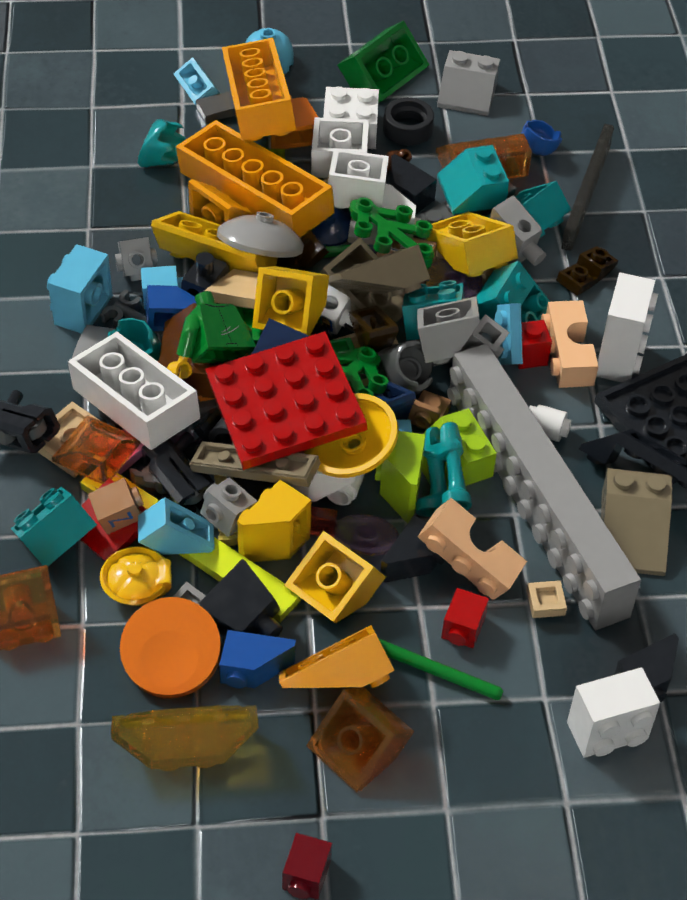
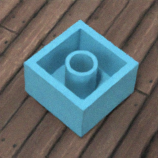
(80, 288)

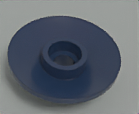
(334, 229)

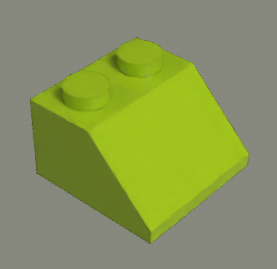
(478, 454)
(402, 474)

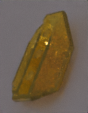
(185, 735)

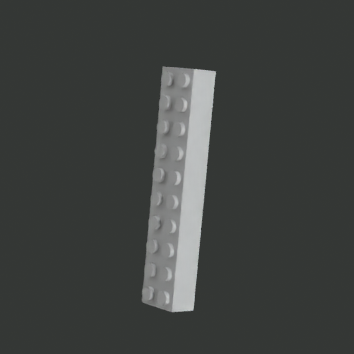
(545, 490)

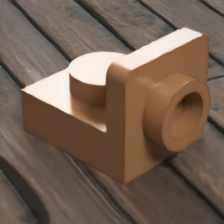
(428, 409)

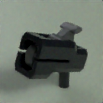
(26, 426)
(171, 474)

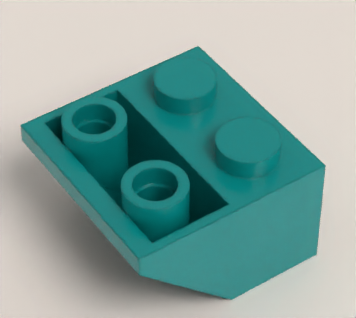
(509, 286)
(425, 297)
(52, 525)

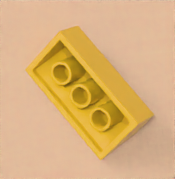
(190, 235)

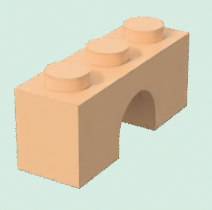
(570, 362)
(449, 537)

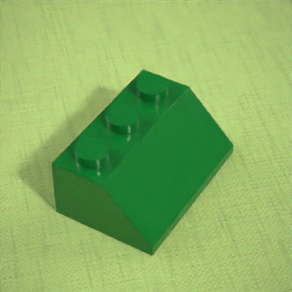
(385, 61)

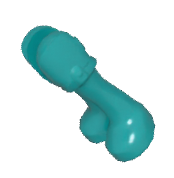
(440, 447)

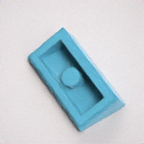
(195, 81)

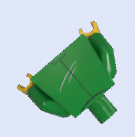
(211, 335)

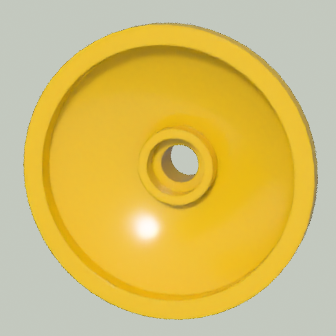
(373, 445)

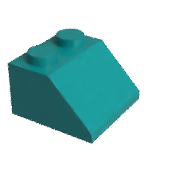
(474, 180)
(544, 204)

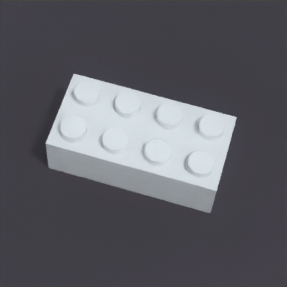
(134, 390)

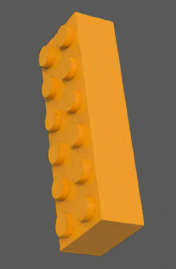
(258, 90)
(255, 177)

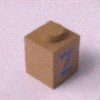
(116, 505)

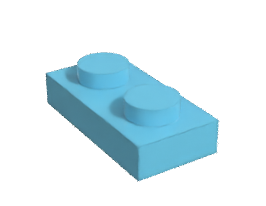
(510, 319)

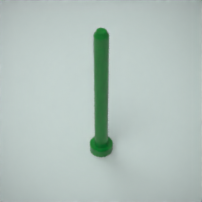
(442, 671)

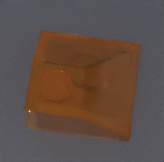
(96, 450)

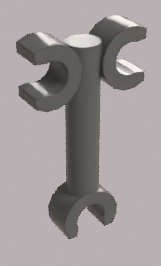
(126, 309)

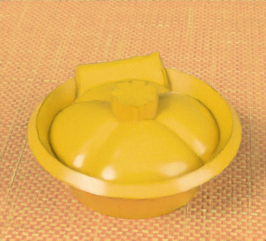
(136, 576)

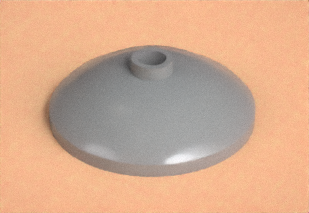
(261, 236)

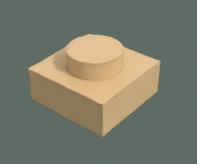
(546, 599)

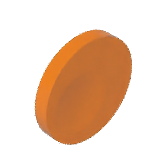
(170, 647)

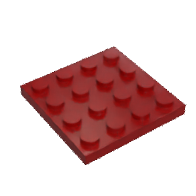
(285, 400)

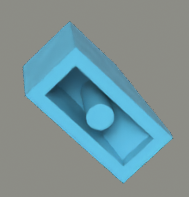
(174, 529)

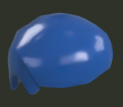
(541, 137)

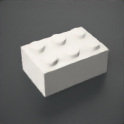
(625, 328)

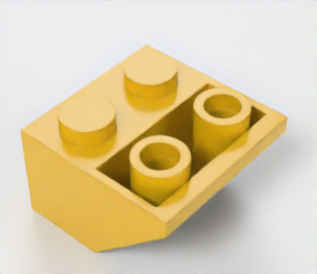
(275, 524)

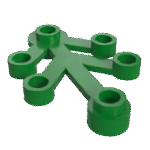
(365, 211)
(363, 361)

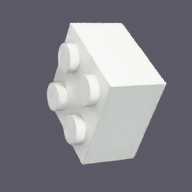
(353, 104)
(336, 134)
(357, 176)
(613, 712)

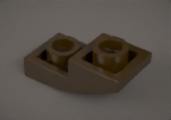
(588, 271)

